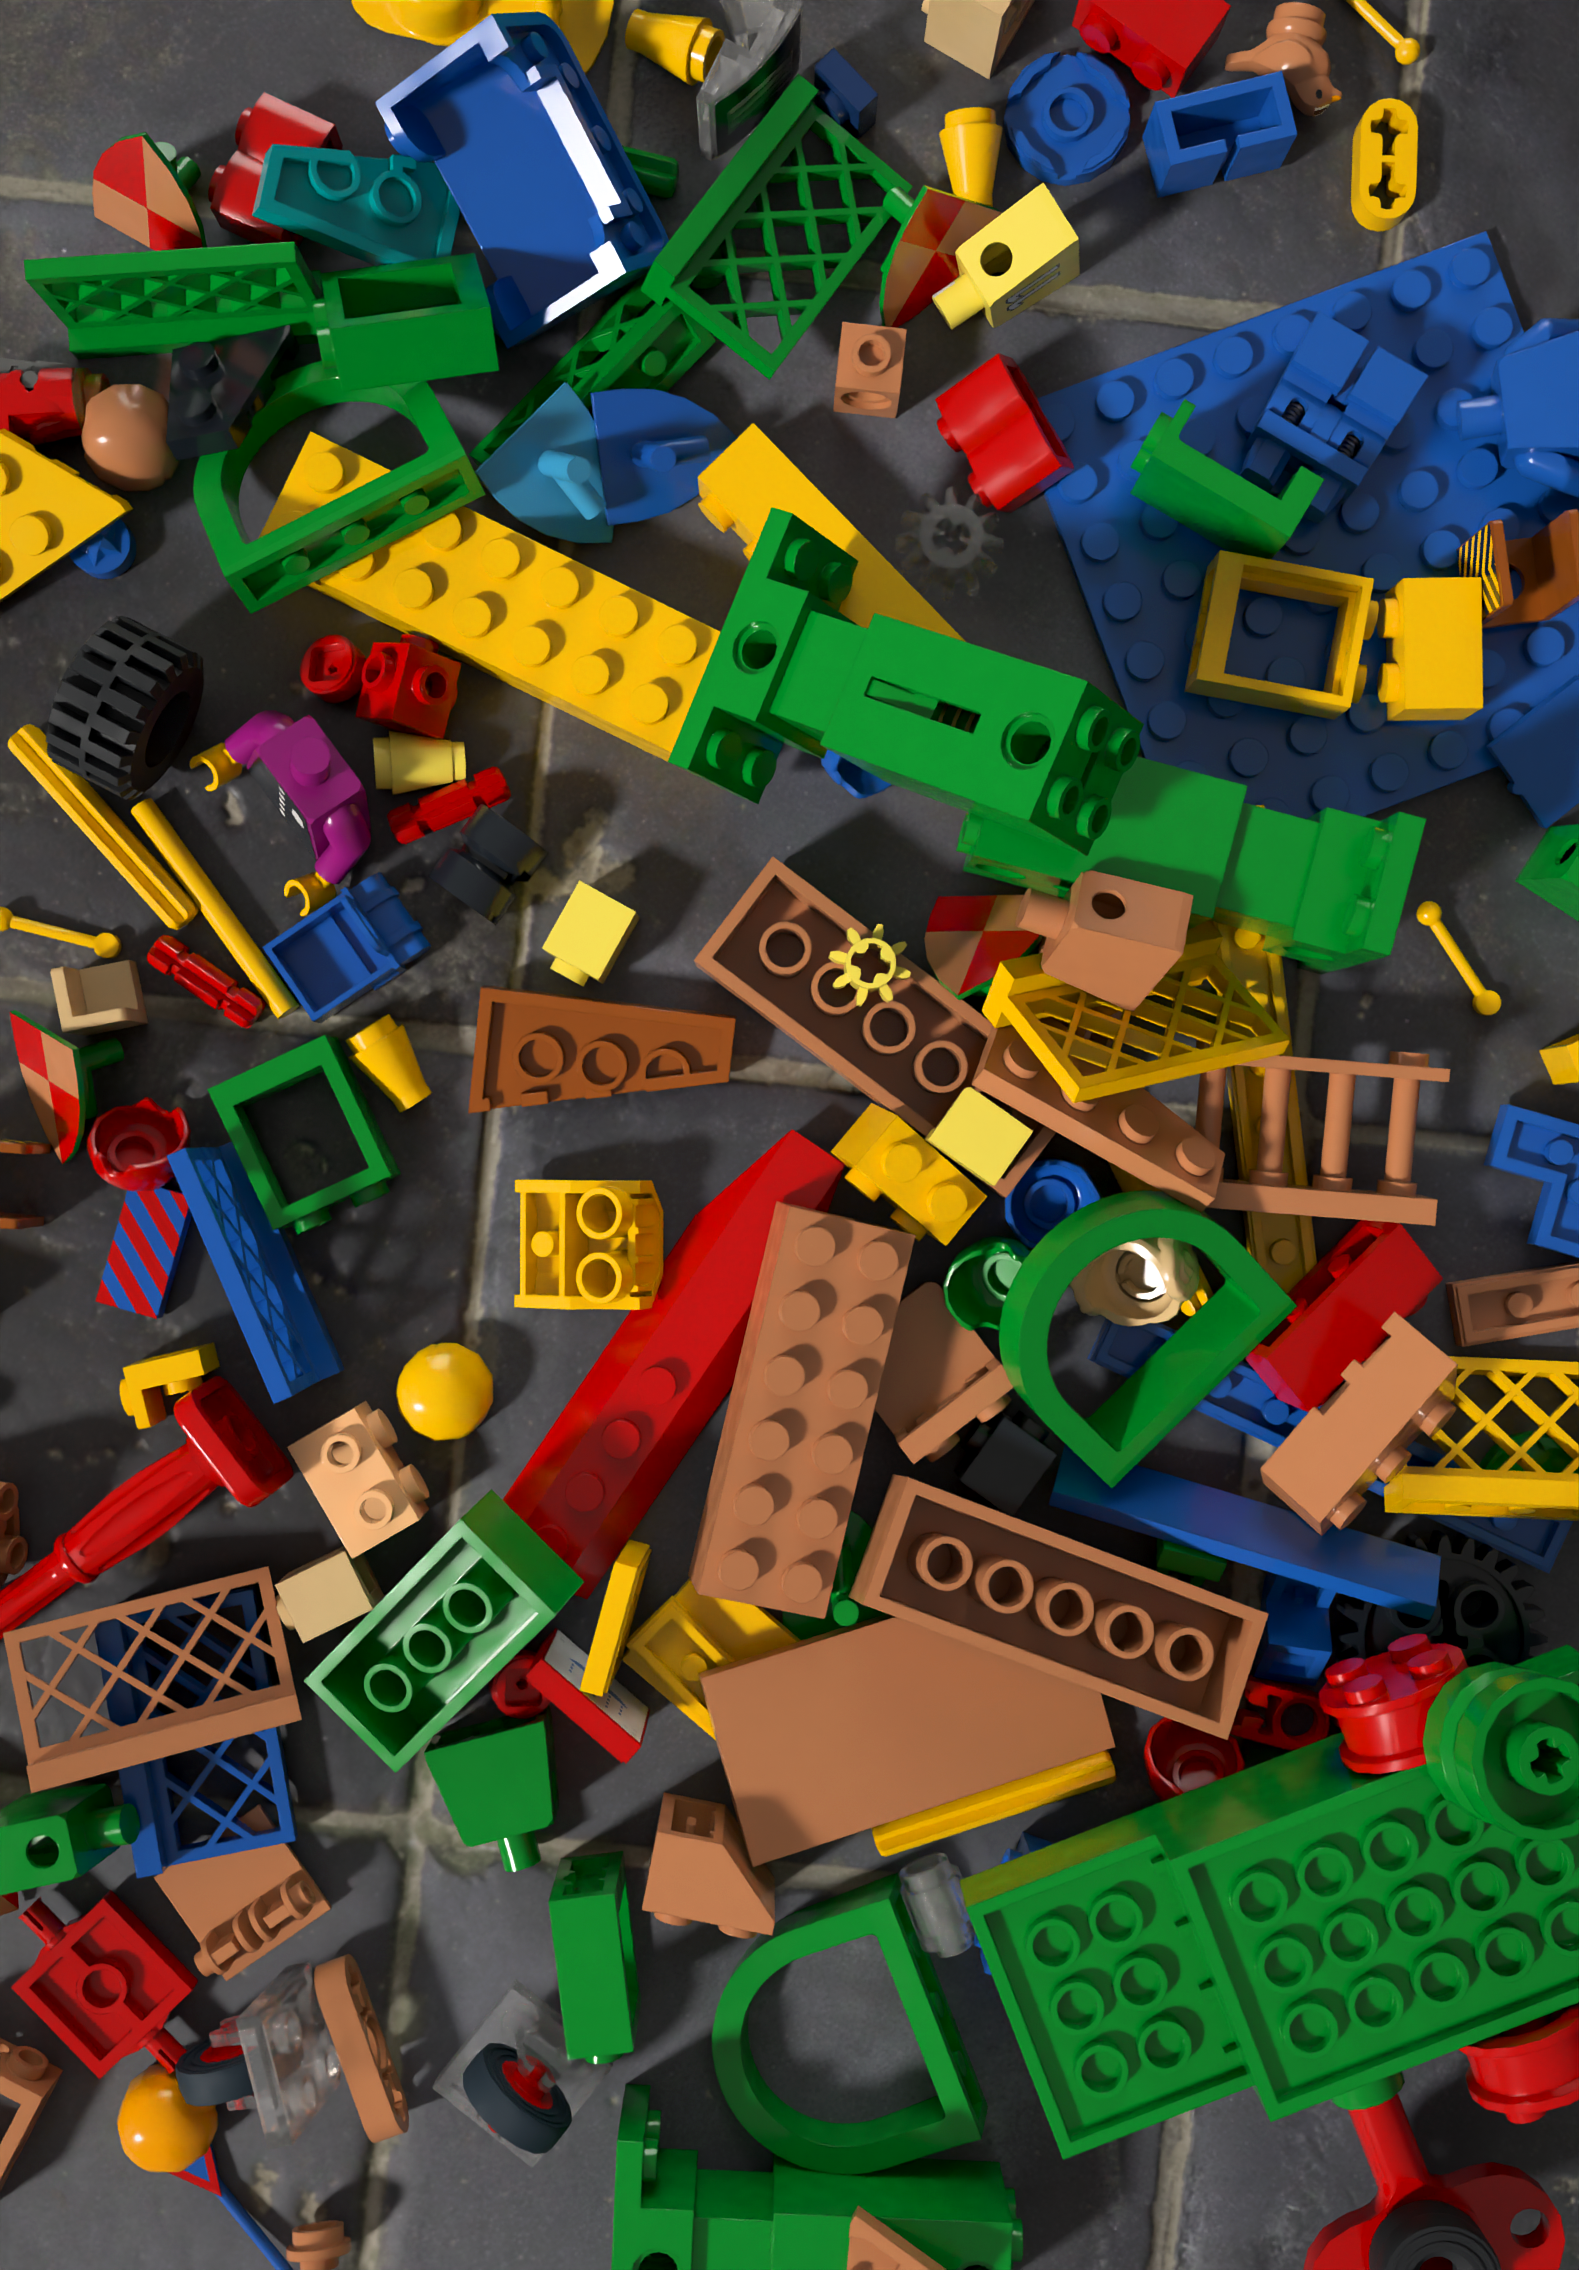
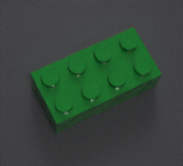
(444, 1631)

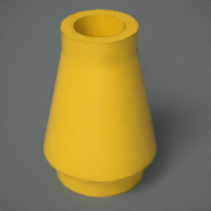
(675, 42)
(972, 152)
(389, 1062)

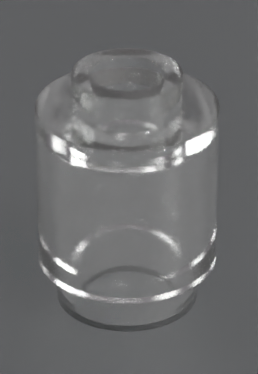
(937, 1905)

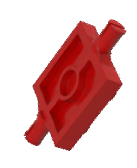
(104, 1984)

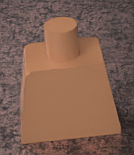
(1109, 934)

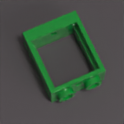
(405, 322)
(276, 1075)
(595, 1957)

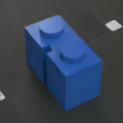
(1226, 127)

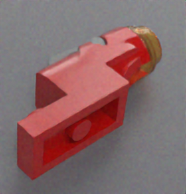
(45, 399)

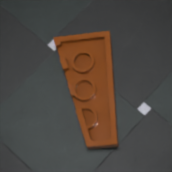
(574, 1047)

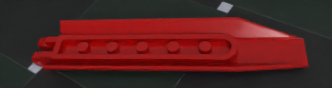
(663, 1369)

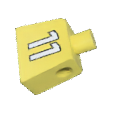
(1026, 243)

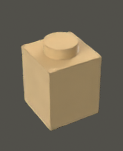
(326, 1593)

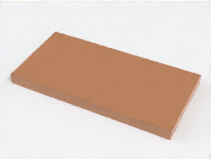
(883, 1728)

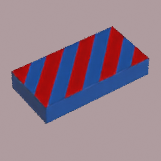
(145, 1251)

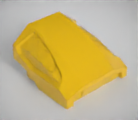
(589, 1244)

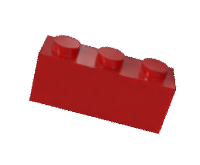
(1342, 1312)

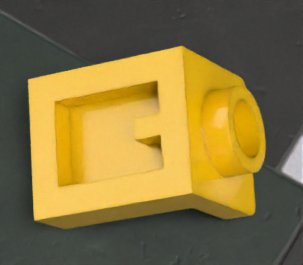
(175, 1371)

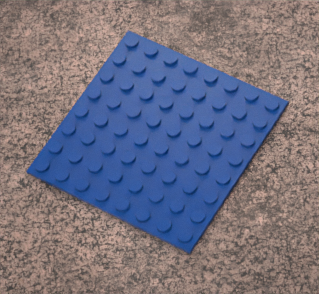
(1403, 521)

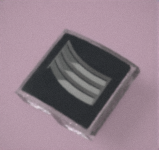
(749, 82)

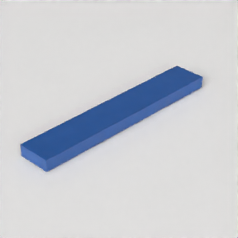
(1253, 1534)

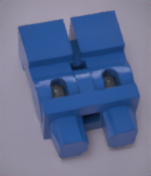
(1330, 411)

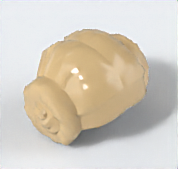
(1138, 1281)

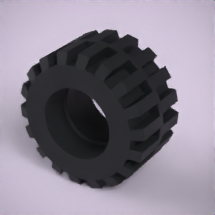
(125, 707)

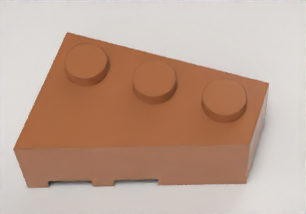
(1364, 1428)

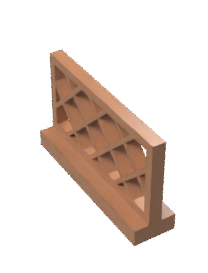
(164, 1734)

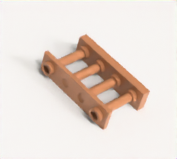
(1331, 1189)

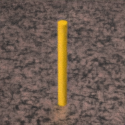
(214, 908)

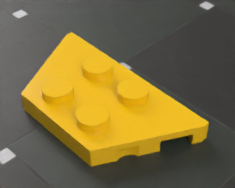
(44, 512)

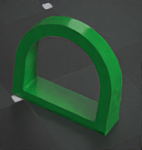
(346, 526)
(1179, 1371)
(869, 2146)

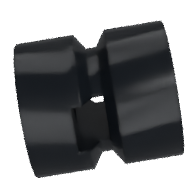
(488, 864)

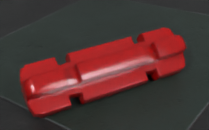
(448, 805)
(206, 981)

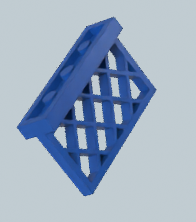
(256, 1272)
(150, 1784)

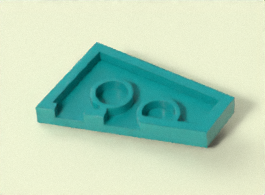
(359, 204)

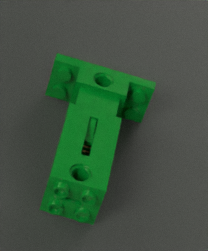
(897, 702)
(1312, 885)
(795, 2216)

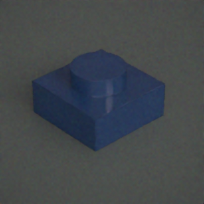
(844, 94)

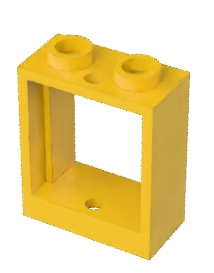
(1218, 604)

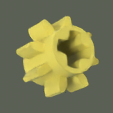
(886, 957)

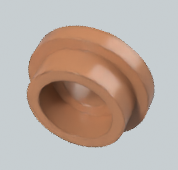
(318, 2245)

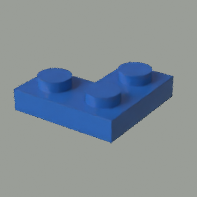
(1549, 1153)

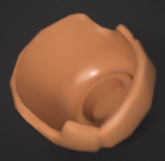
(128, 438)

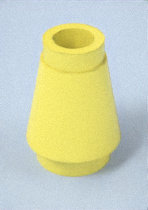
(416, 762)

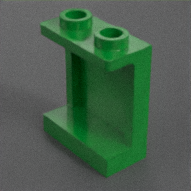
(1215, 498)

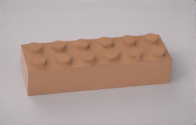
(899, 1053)
(800, 1410)
(1058, 1606)

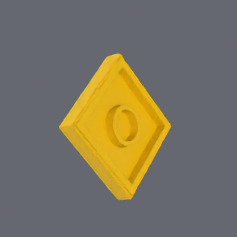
(616, 1618)

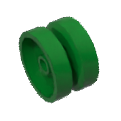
(1508, 1749)

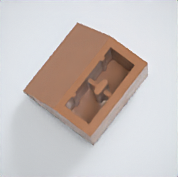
(704, 1871)

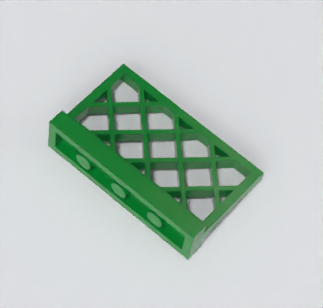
(726, 208)
(176, 296)

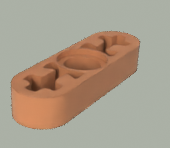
(361, 2048)

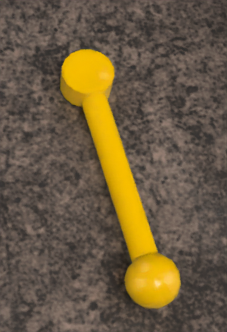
(1406, 49)
(105, 944)
(1484, 1001)

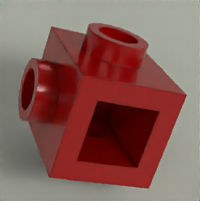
(408, 687)

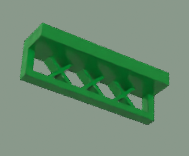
(641, 355)

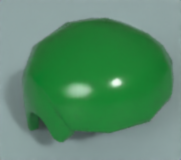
(981, 1279)

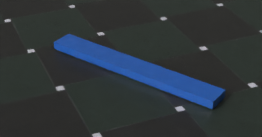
(1252, 1407)

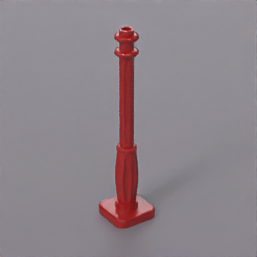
(222, 1449)

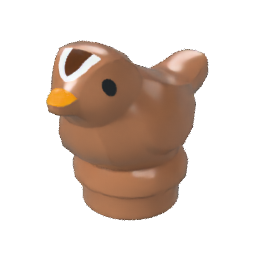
(1295, 49)

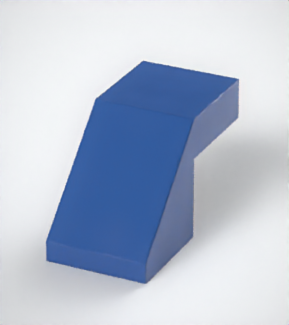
(1296, 1631)

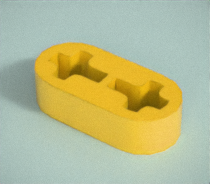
(1397, 165)

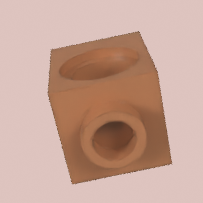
(869, 370)

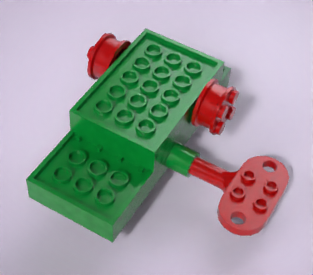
(1307, 1945)

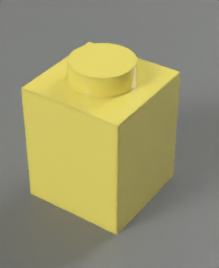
(589, 935)

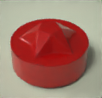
(333, 668)
(513, 1691)

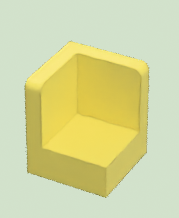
(979, 1136)

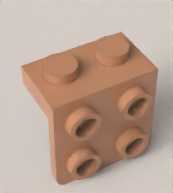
(936, 1377)

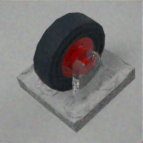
(268, 2059)
(518, 2077)

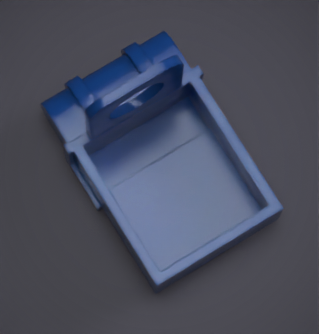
(348, 947)

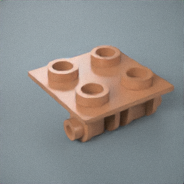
(243, 1900)

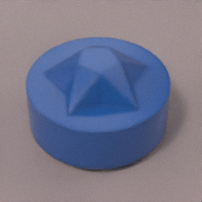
(107, 553)

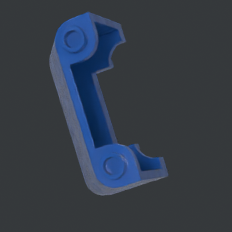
(528, 169)

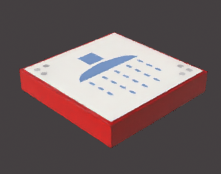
(613, 1720)

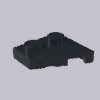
(221, 388)

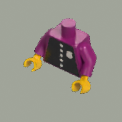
(309, 789)

